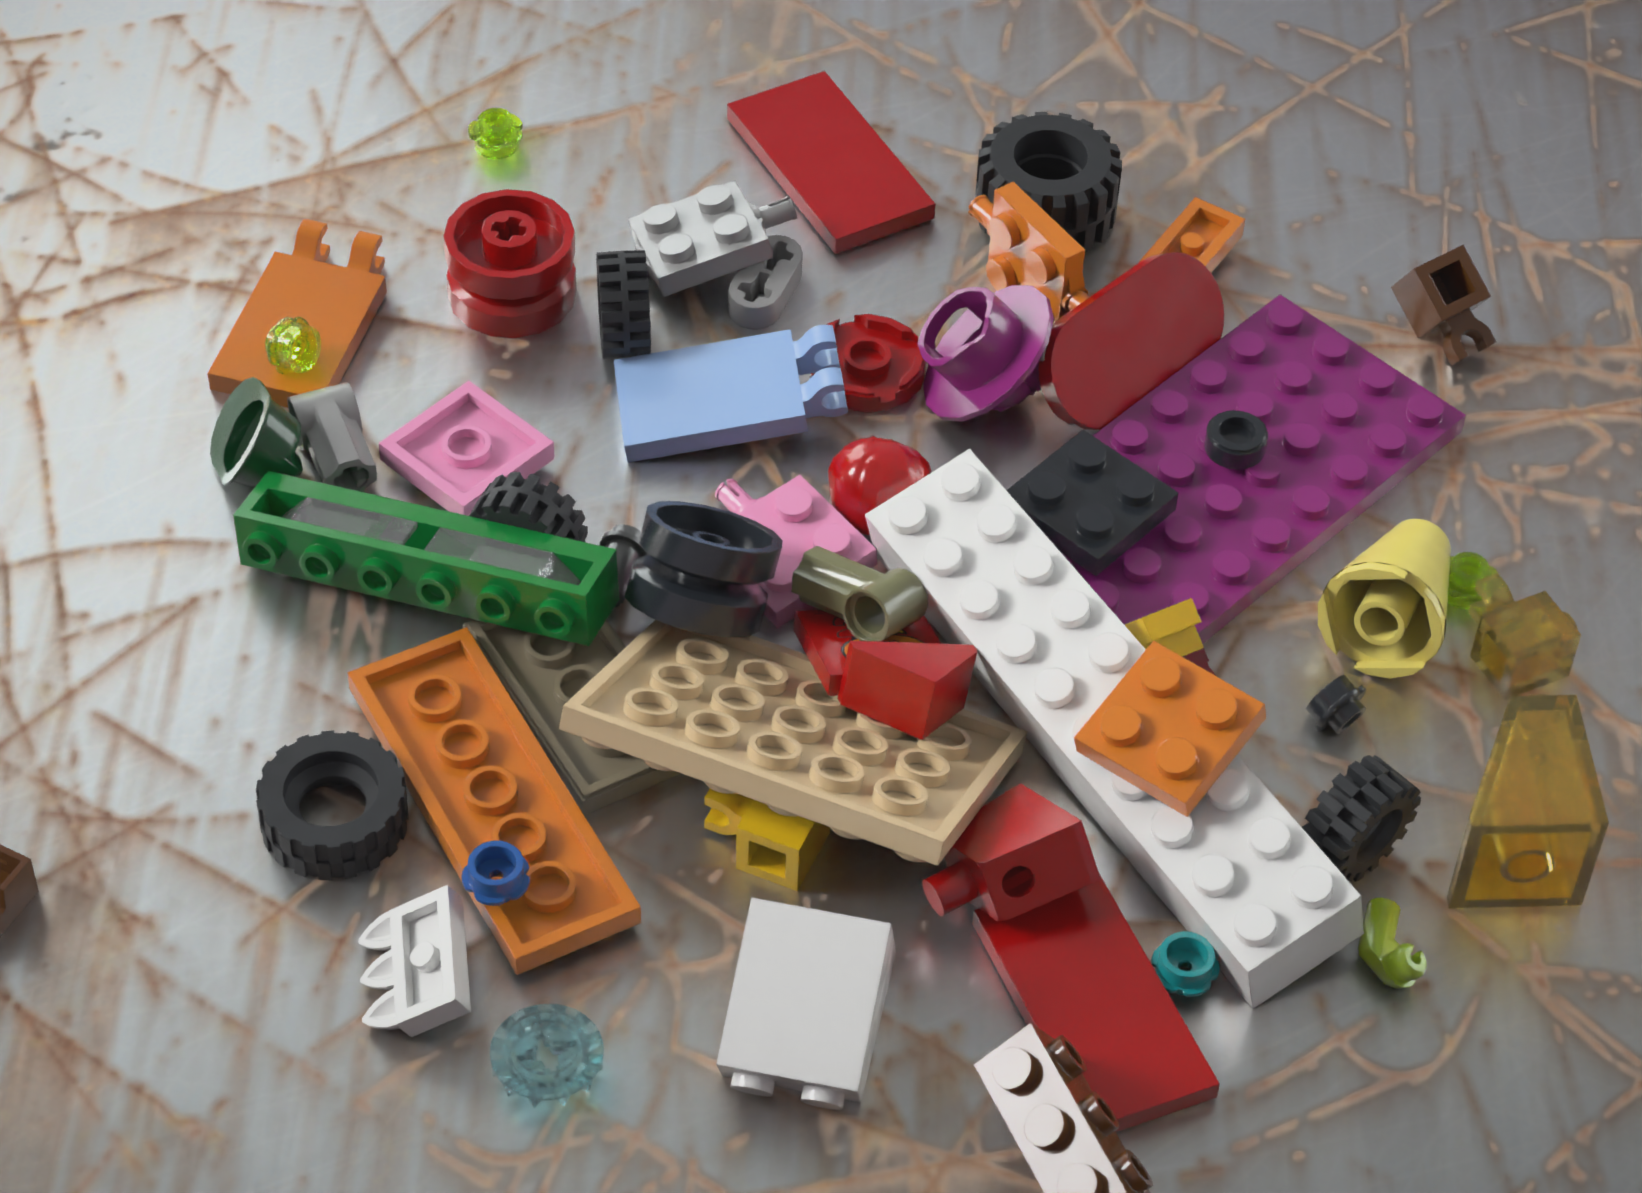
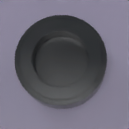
(1236, 440)

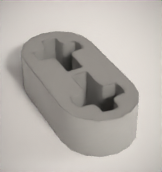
(775, 285)

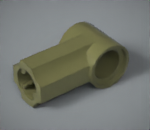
(868, 600)

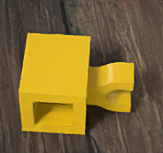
(766, 842)

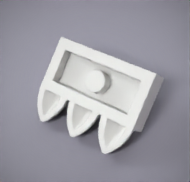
(421, 966)

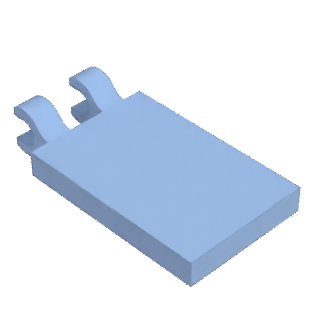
(727, 392)

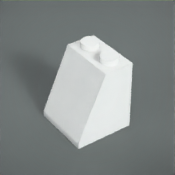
(806, 1003)

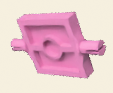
(802, 522)

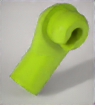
(1382, 952)

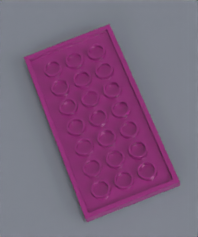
(1335, 445)

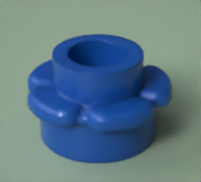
(496, 860)

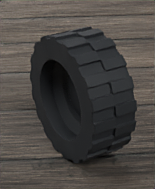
(341, 848)

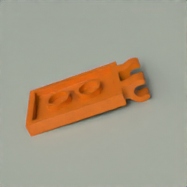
(328, 296)

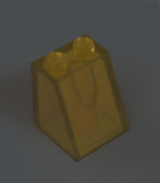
(1534, 813)

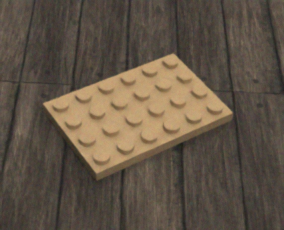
(765, 728)

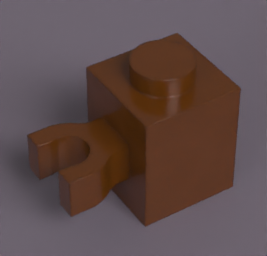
(1443, 297)

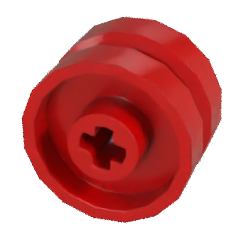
(510, 263)

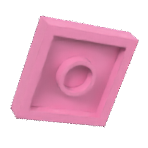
(463, 447)

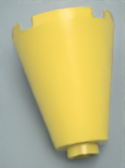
(1390, 602)

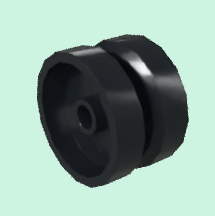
(703, 569)

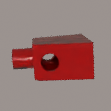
(1014, 858)

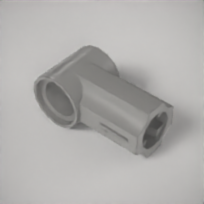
(334, 436)

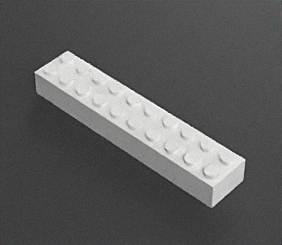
(1050, 659)

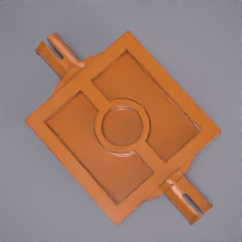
(1030, 249)

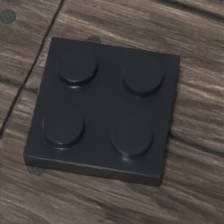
(1093, 501)

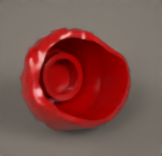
(870, 474)

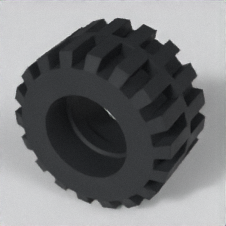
(1060, 167)

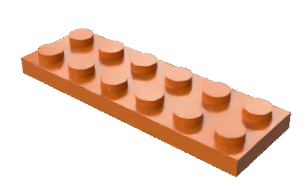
(489, 780)

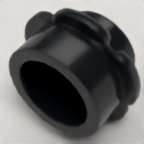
(1337, 705)

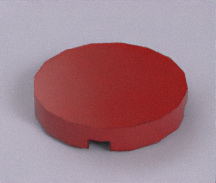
(878, 362)

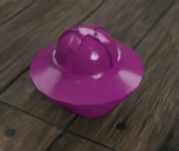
(988, 353)

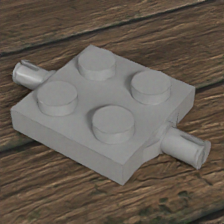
(706, 236)

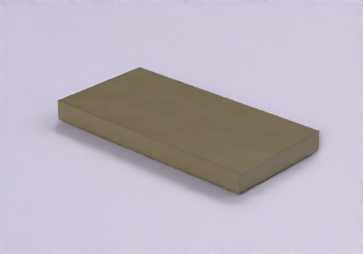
(540, 679)

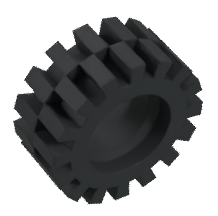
(1362, 816)

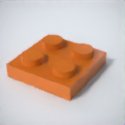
(1170, 728)

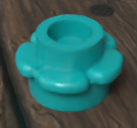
(1188, 951)

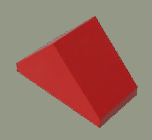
(907, 683)

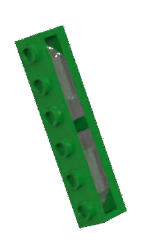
(428, 557)

